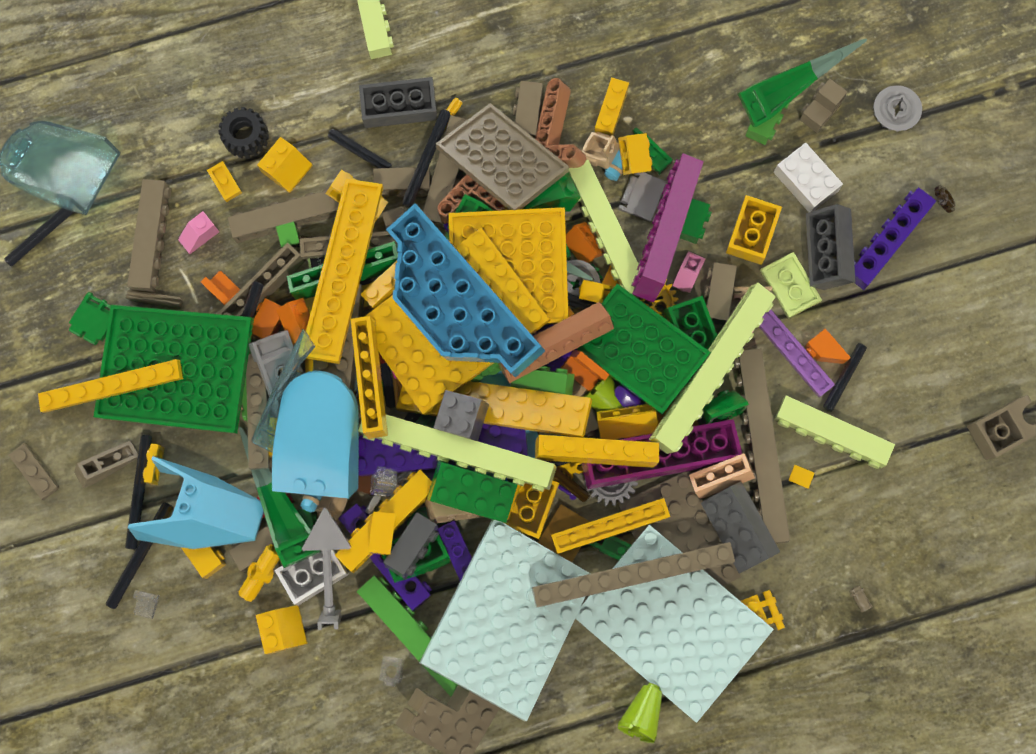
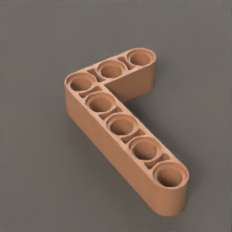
(552, 122)
(450, 203)

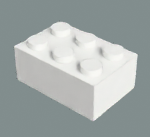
(808, 178)
(306, 577)

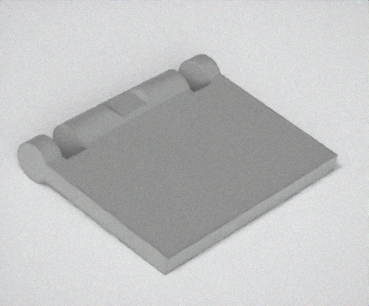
(642, 195)

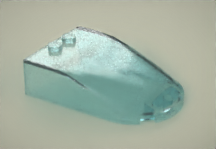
(58, 164)

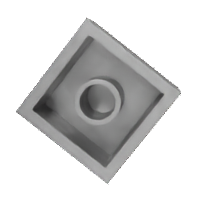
(461, 415)

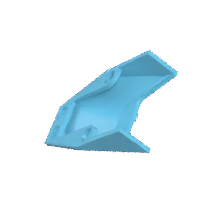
(205, 513)

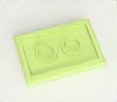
(790, 285)

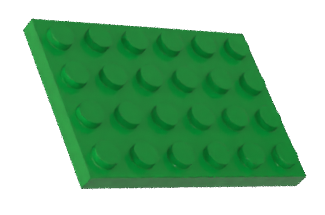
(645, 351)

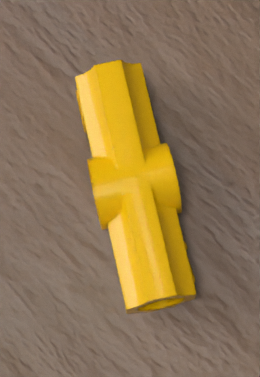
(259, 573)

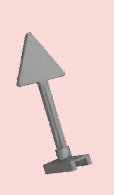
(327, 537)

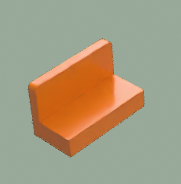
(583, 243)
(221, 287)
(585, 370)

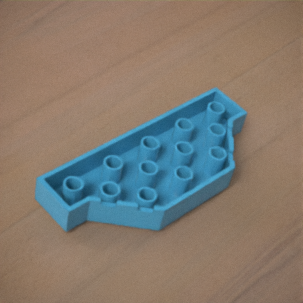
(452, 300)

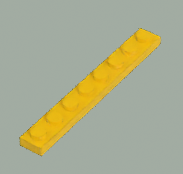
(110, 386)

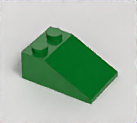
(559, 195)
(724, 407)
(434, 558)

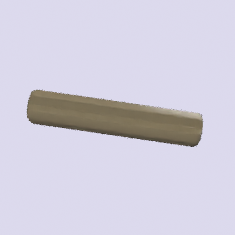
(152, 298)

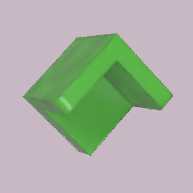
(288, 234)

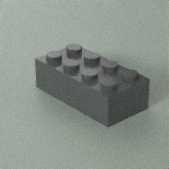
(398, 102)
(830, 247)
(741, 525)

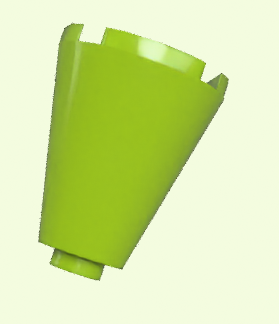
(603, 395)
(643, 714)

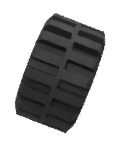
(238, 120)

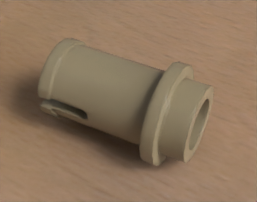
(860, 598)

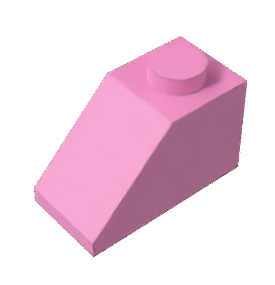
(197, 232)
(688, 272)

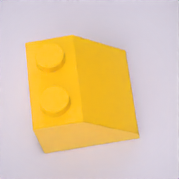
(284, 165)
(281, 629)

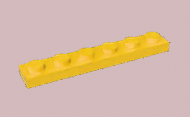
(610, 526)

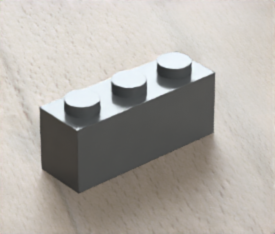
(411, 546)

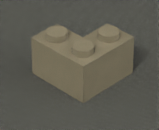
(826, 102)

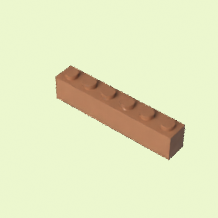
(567, 336)

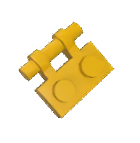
(756, 606)

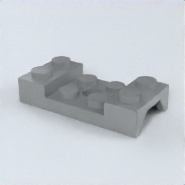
(272, 355)

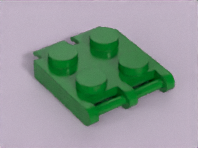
(90, 319)

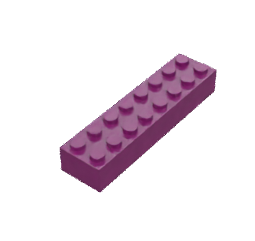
(666, 227)
(700, 449)

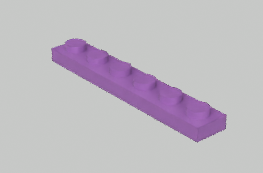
(795, 354)

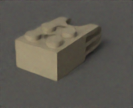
(1009, 425)

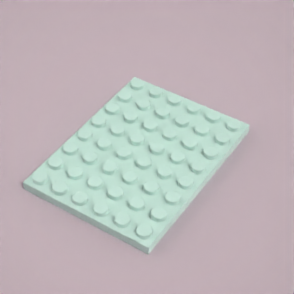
(676, 629)
(493, 632)

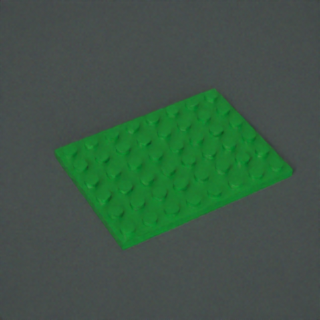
(212, 361)

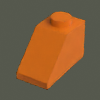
(826, 349)

